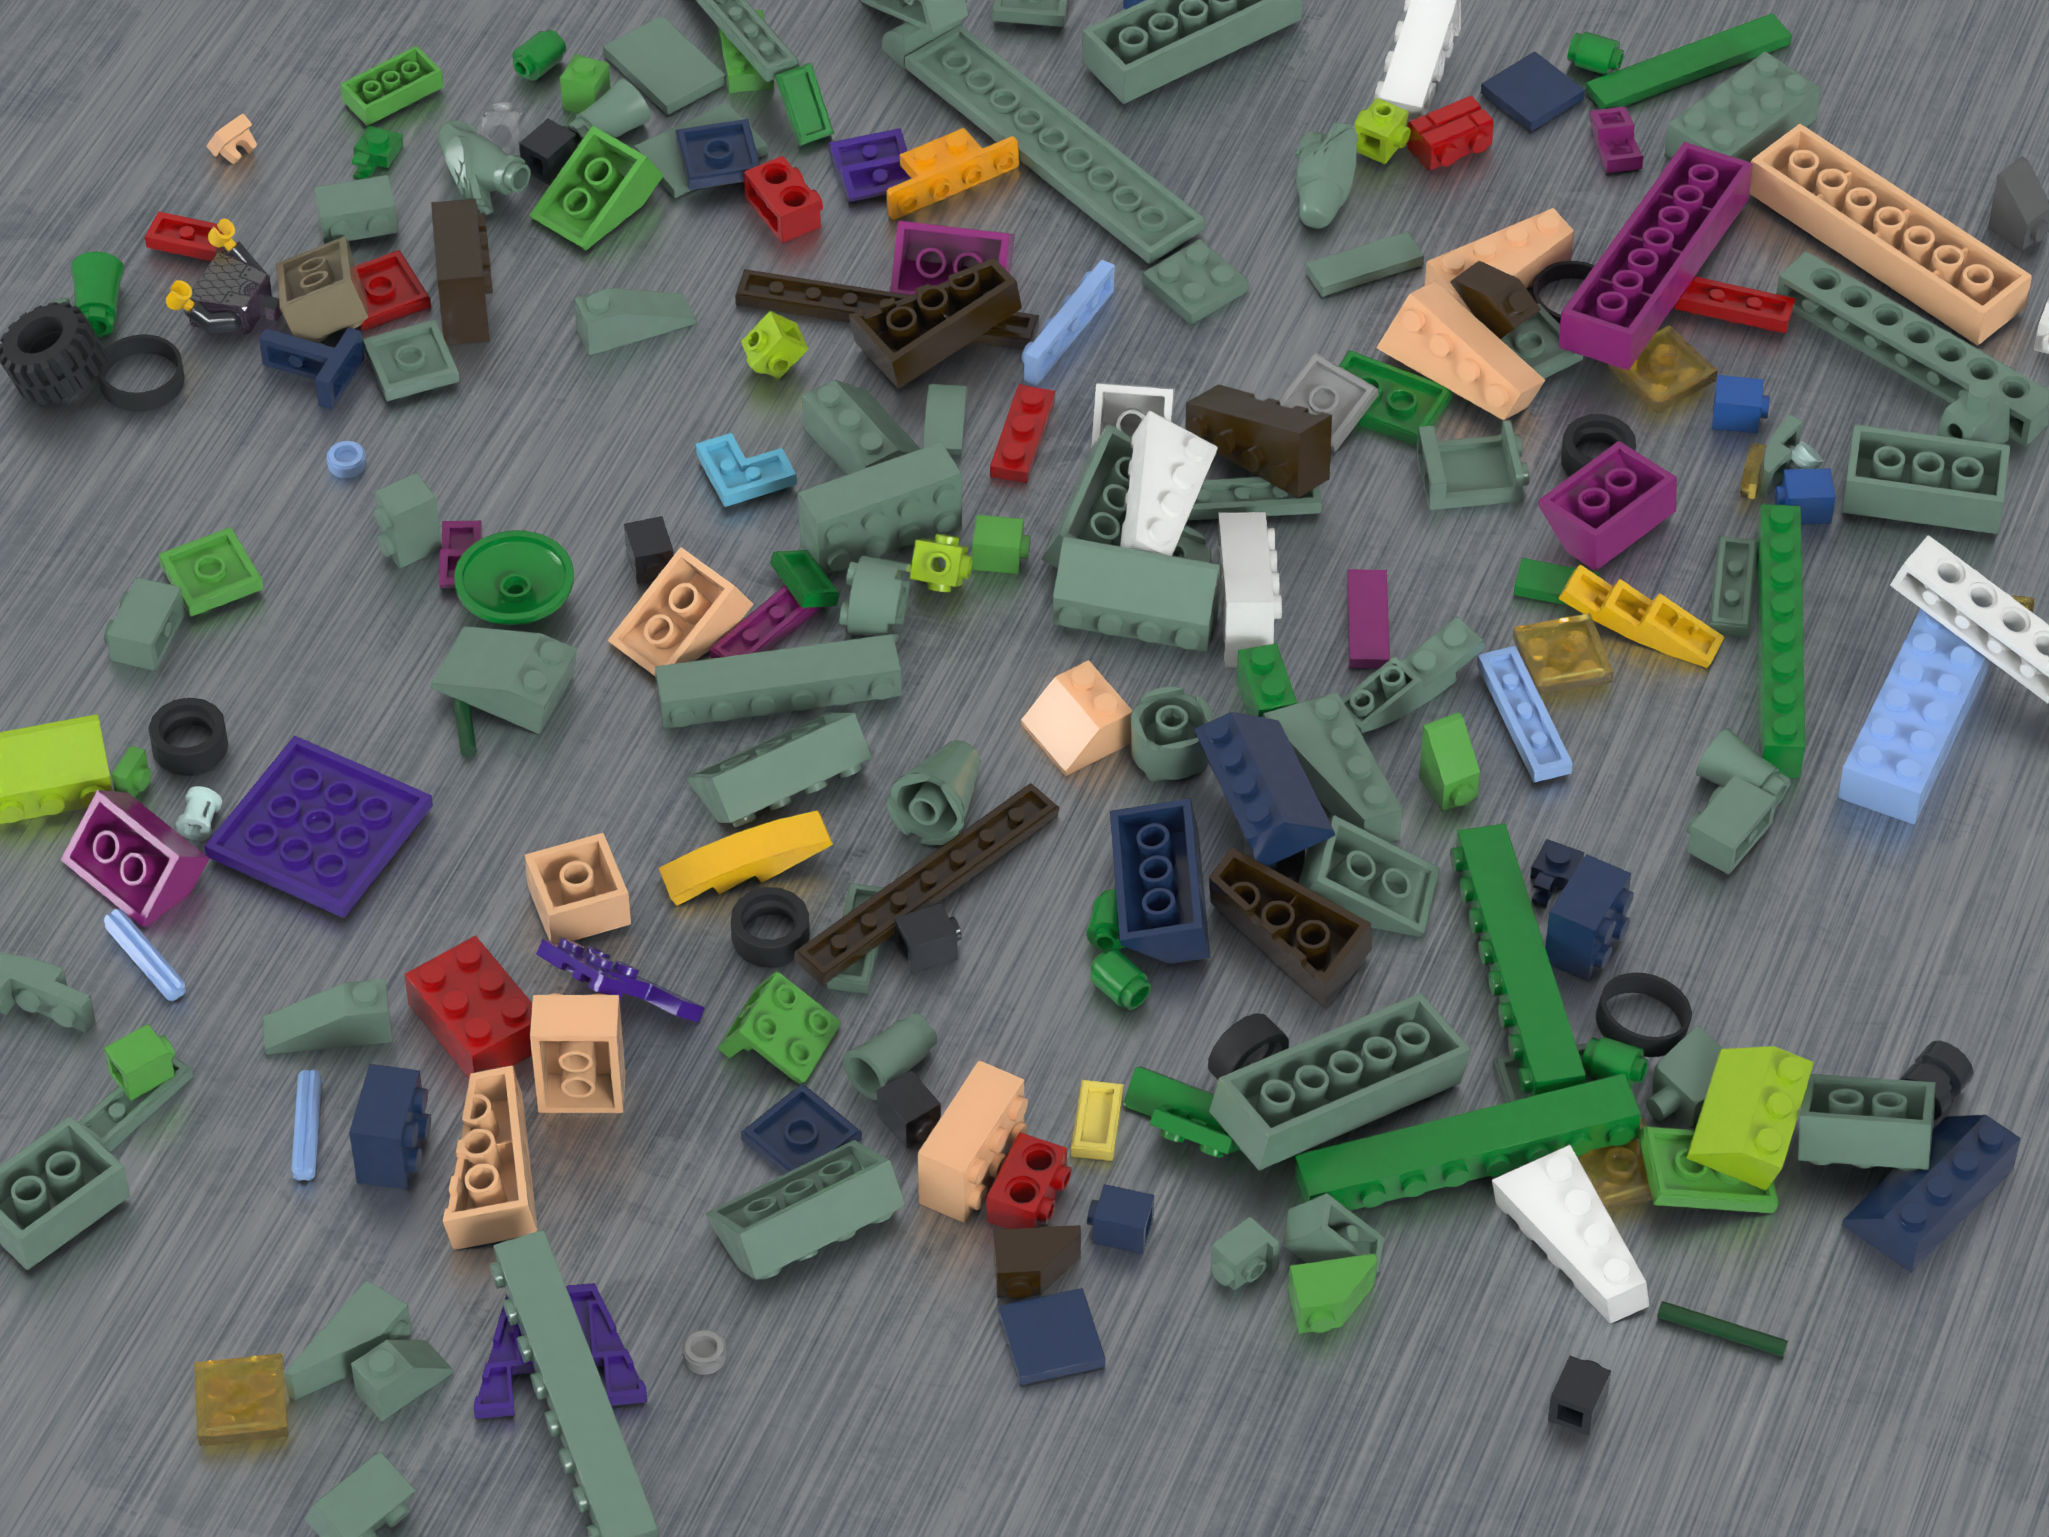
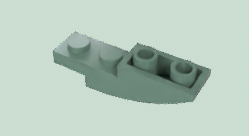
(1417, 679)
(43, 989)

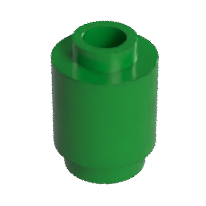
(1595, 53)
(538, 54)
(1104, 923)
(1120, 979)
(1611, 1058)

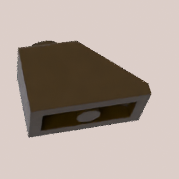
(1495, 298)
(1033, 1258)

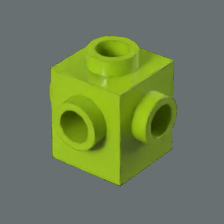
(1381, 130)
(774, 345)
(927, 562)

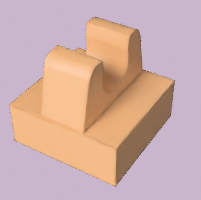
(232, 135)

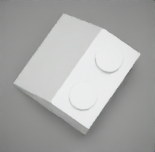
(1128, 405)

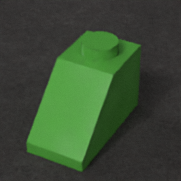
(1449, 762)
(1329, 1291)

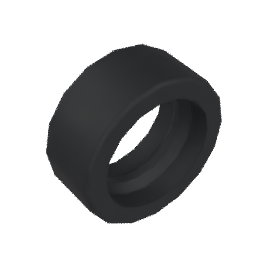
(1592, 428)
(185, 713)
(769, 902)
(1246, 1043)

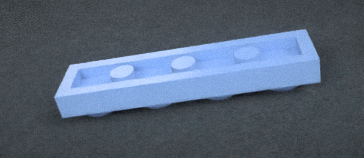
(1068, 323)
(1524, 714)

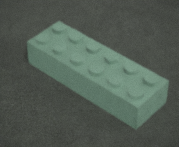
(1174, 37)
(1339, 1081)

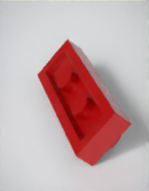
(1737, 304)
(1022, 433)

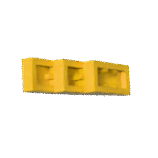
(1649, 622)
(752, 852)

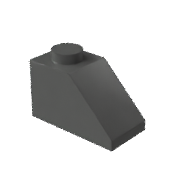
(2019, 206)

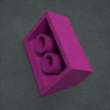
(935, 252)
(1609, 504)
(133, 857)

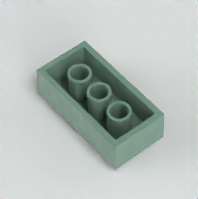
(1747, 111)
(1926, 479)
(881, 508)

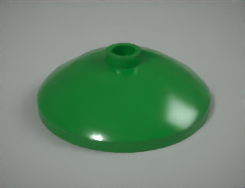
(514, 577)

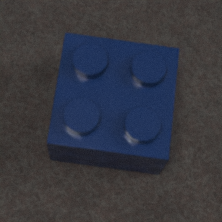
(1588, 918)
(389, 1126)

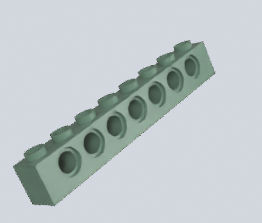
(1909, 342)

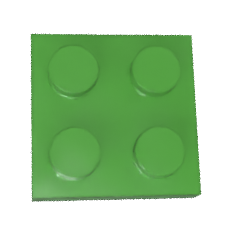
(211, 571)

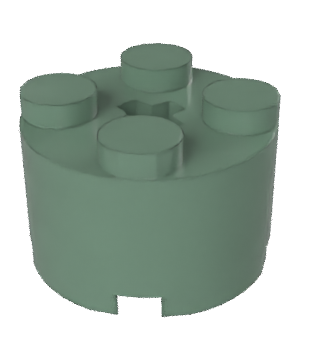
(876, 597)
(1165, 734)

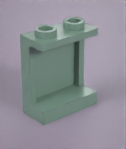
(1471, 469)

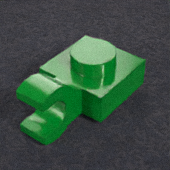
(375, 149)

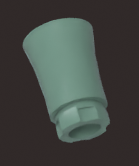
(614, 112)
(1732, 757)
(889, 1054)

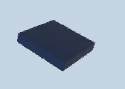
(1532, 91)
(716, 153)
(798, 1130)
(1051, 1336)

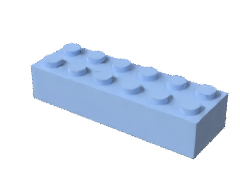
(1913, 721)

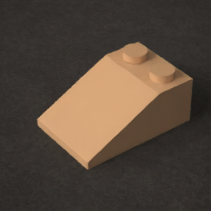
(680, 615)

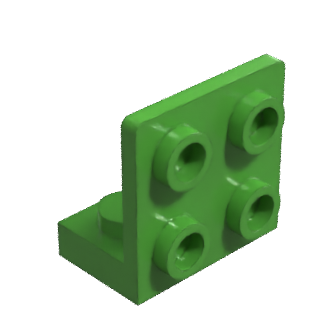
(782, 1027)

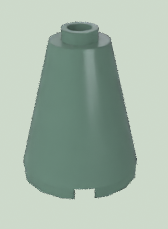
(936, 794)

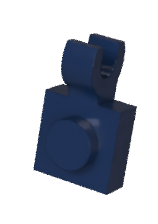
(1553, 869)

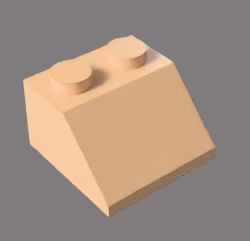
(1079, 719)

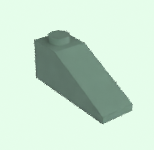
(628, 316)
(334, 1018)
(355, 1330)

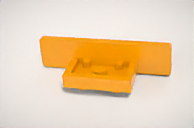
(947, 168)

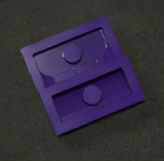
(869, 163)

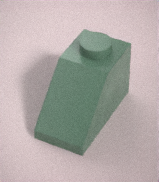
(1329, 1231)
(397, 1374)

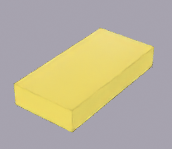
(1097, 1120)

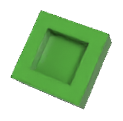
(132, 772)

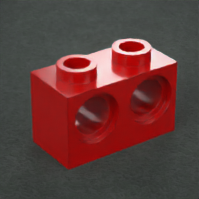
(783, 199)
(1023, 1182)

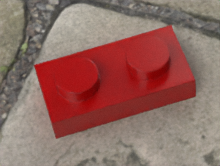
(182, 236)

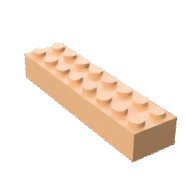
(1889, 234)

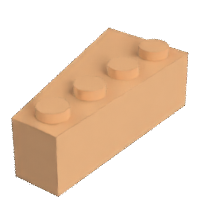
(1516, 250)
(1459, 353)
(492, 1173)

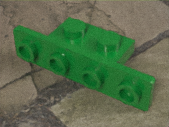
(1178, 1111)

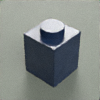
(1121, 1218)

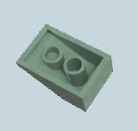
(508, 674)
(1371, 879)

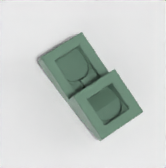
(945, 417)
(1779, 455)

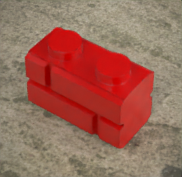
(1450, 133)

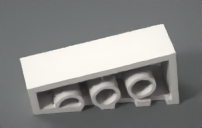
(1420, 54)
(1163, 484)
(1247, 582)
(1571, 1225)

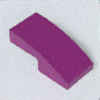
(1615, 139)
(456, 539)

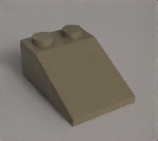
(321, 291)

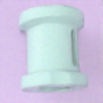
(198, 813)

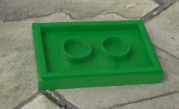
(1403, 398)

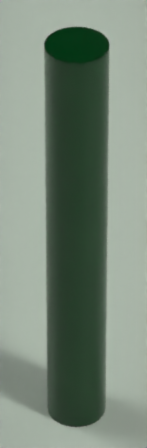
(465, 727)
(1722, 1329)

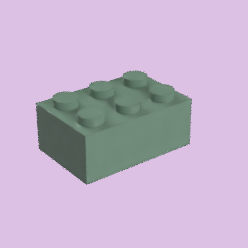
(1867, 1122)
(56, 1191)

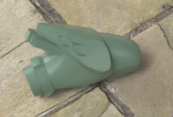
(480, 164)
(1325, 173)

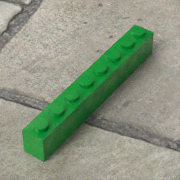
(1780, 638)
(1517, 960)
(1471, 1145)

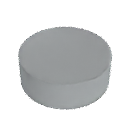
(704, 1352)

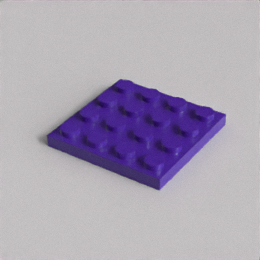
(318, 826)

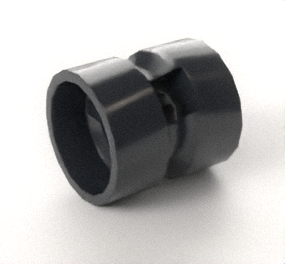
(1944, 1065)

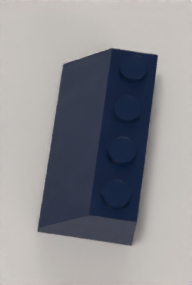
(1264, 785)
(1160, 881)
(1920, 1208)

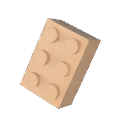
(578, 1053)
(971, 1142)

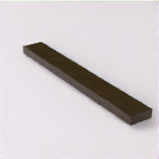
(839, 301)
(926, 883)

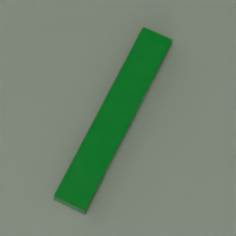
(1688, 63)

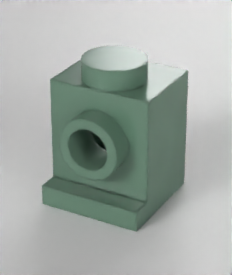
(1244, 1254)

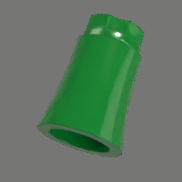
(97, 287)

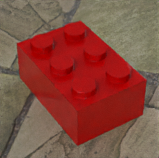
(472, 1007)

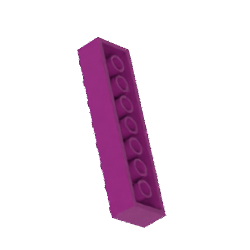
(1655, 256)

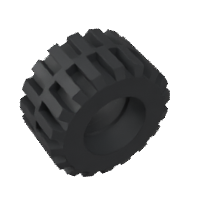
(51, 353)

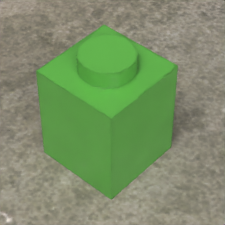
(583, 83)
(999, 544)
(140, 1061)

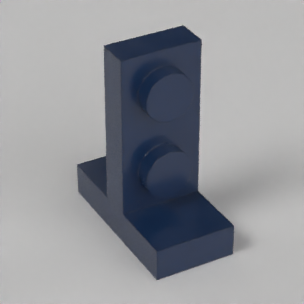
(326, 365)

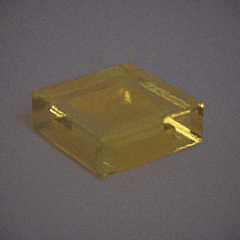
(1753, 470)

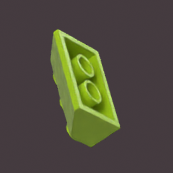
(51, 768)
(1750, 1113)

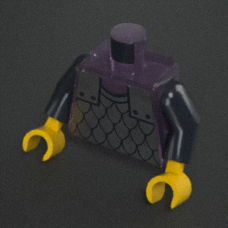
(230, 292)

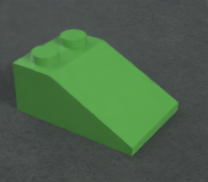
(596, 189)

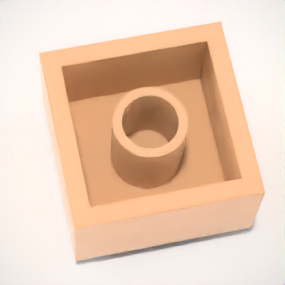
(577, 889)

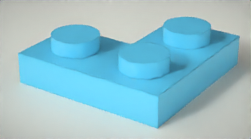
(742, 478)

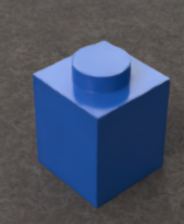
(1739, 404)
(1811, 490)

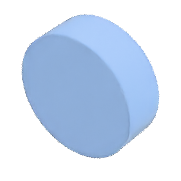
(346, 459)

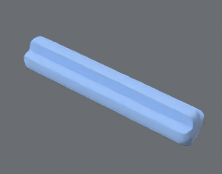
(145, 955)
(306, 1125)

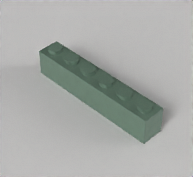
(778, 681)

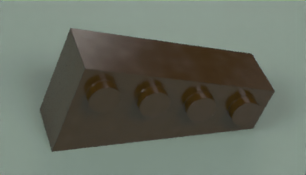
(462, 270)
(936, 321)
(1265, 438)
(1291, 924)

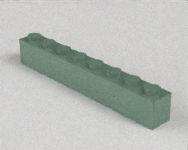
(572, 1388)

